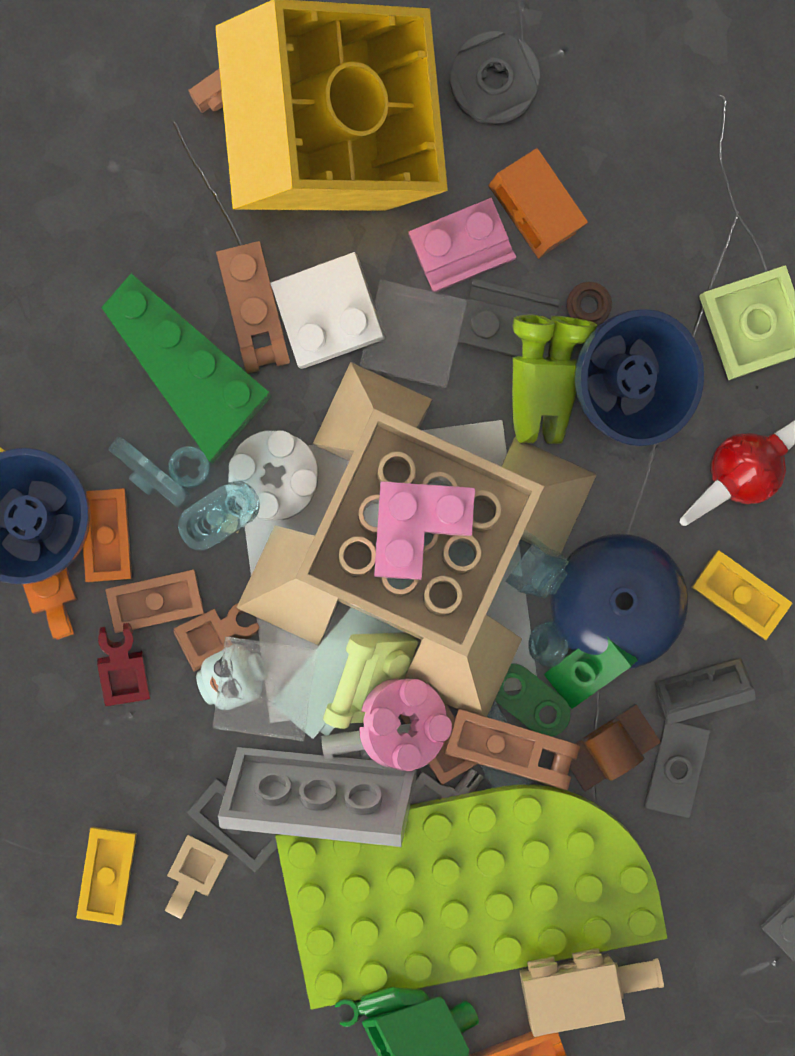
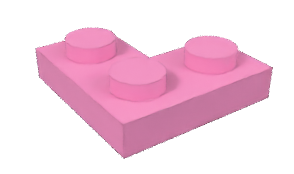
(409, 513)

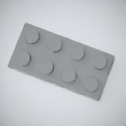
(317, 797)

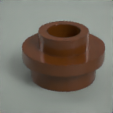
(592, 290)

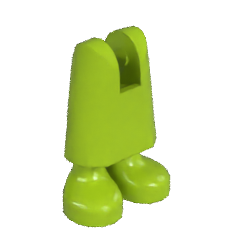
(546, 383)

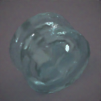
(186, 480)

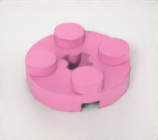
(427, 728)

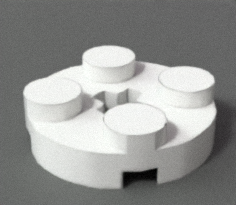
(298, 481)

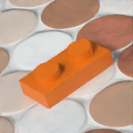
(108, 540)

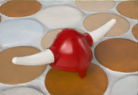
(745, 470)

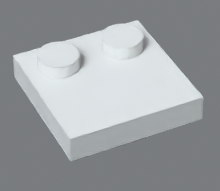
(328, 310)

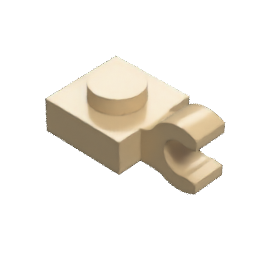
(195, 870)

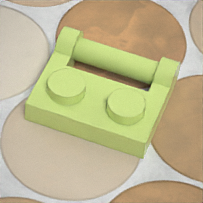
(369, 663)

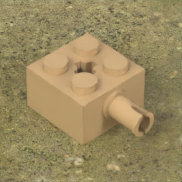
(582, 990)

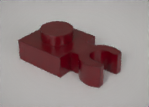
(122, 673)

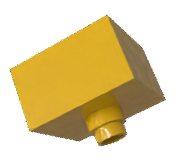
(330, 106)

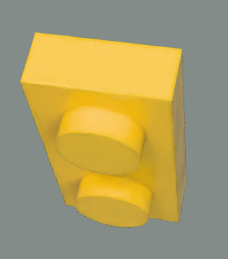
(741, 595)
(106, 875)

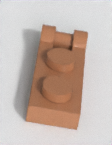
(252, 305)
(510, 749)

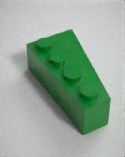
(194, 376)

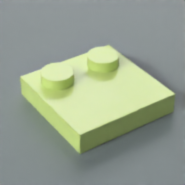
(753, 321)

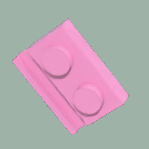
(462, 245)

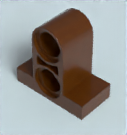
(613, 748)

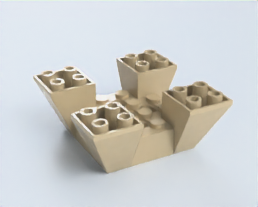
(378, 432)

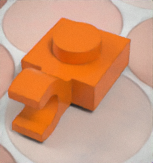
(51, 597)

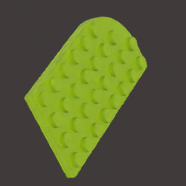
(468, 893)

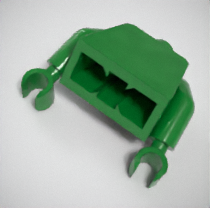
(412, 1023)

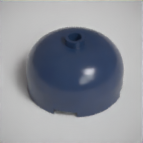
(597, 574)

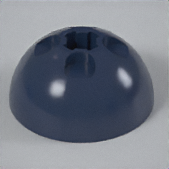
(659, 380)
(45, 482)

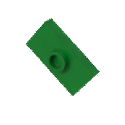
(584, 674)

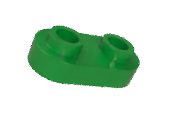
(531, 699)

